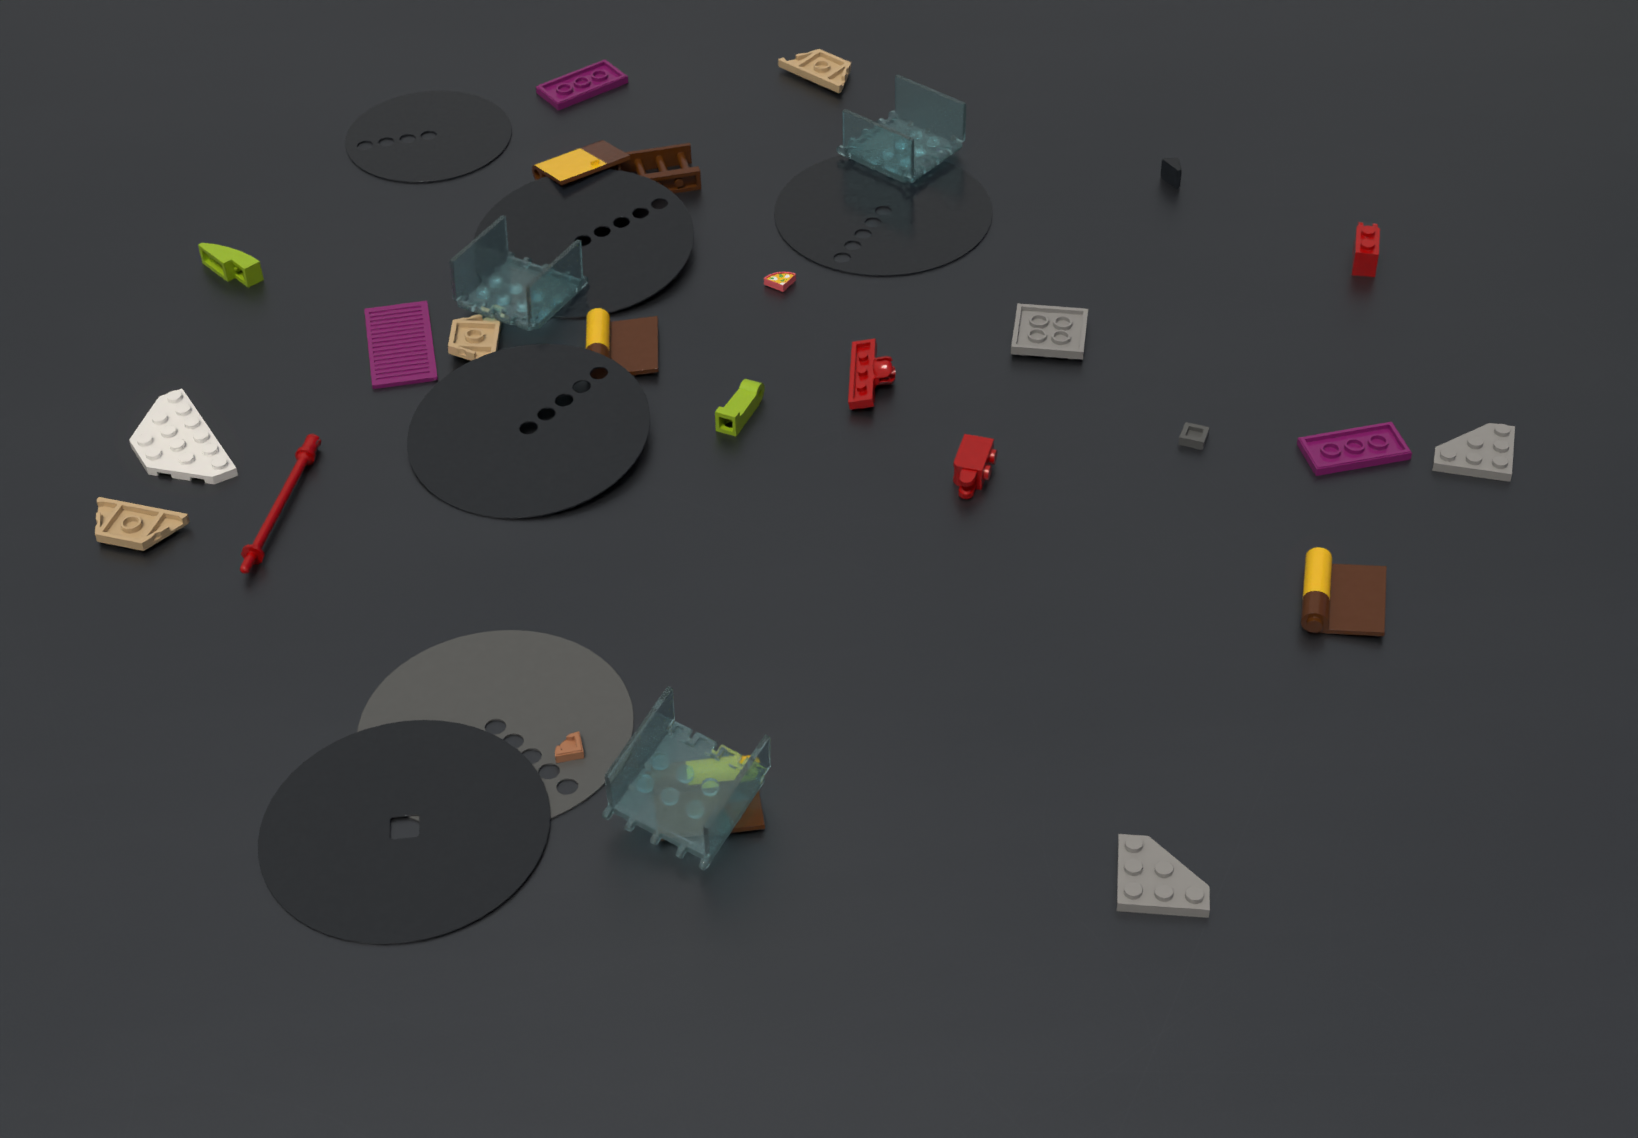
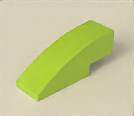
(231, 263)

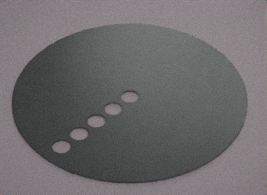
(530, 683)

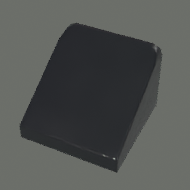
(1171, 171)

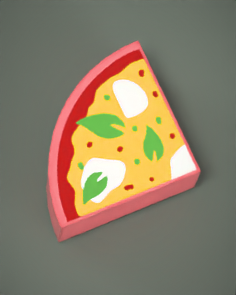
(780, 280)

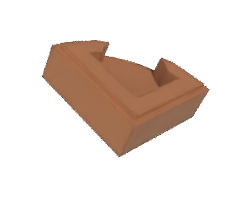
(570, 748)

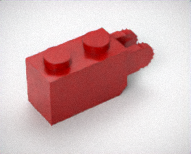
(1366, 250)
(973, 464)

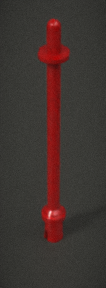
(305, 456)

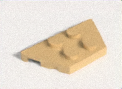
(819, 68)
(474, 337)
(135, 524)

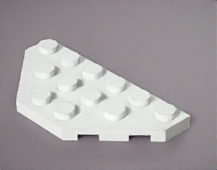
(180, 443)

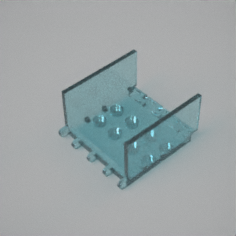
(914, 137)
(512, 289)
(682, 784)

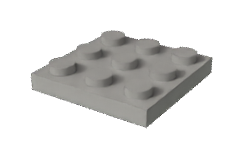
(1049, 331)

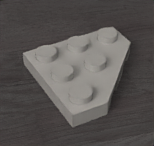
(1479, 453)
(1156, 881)

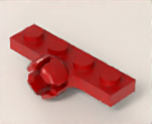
(867, 372)

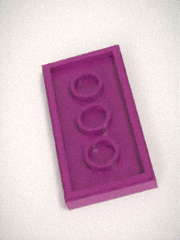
(581, 84)
(1354, 448)

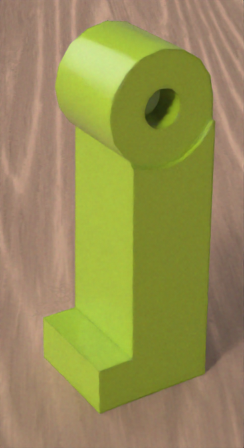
(739, 407)

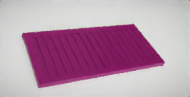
(400, 345)

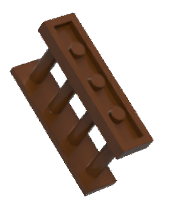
(660, 158)

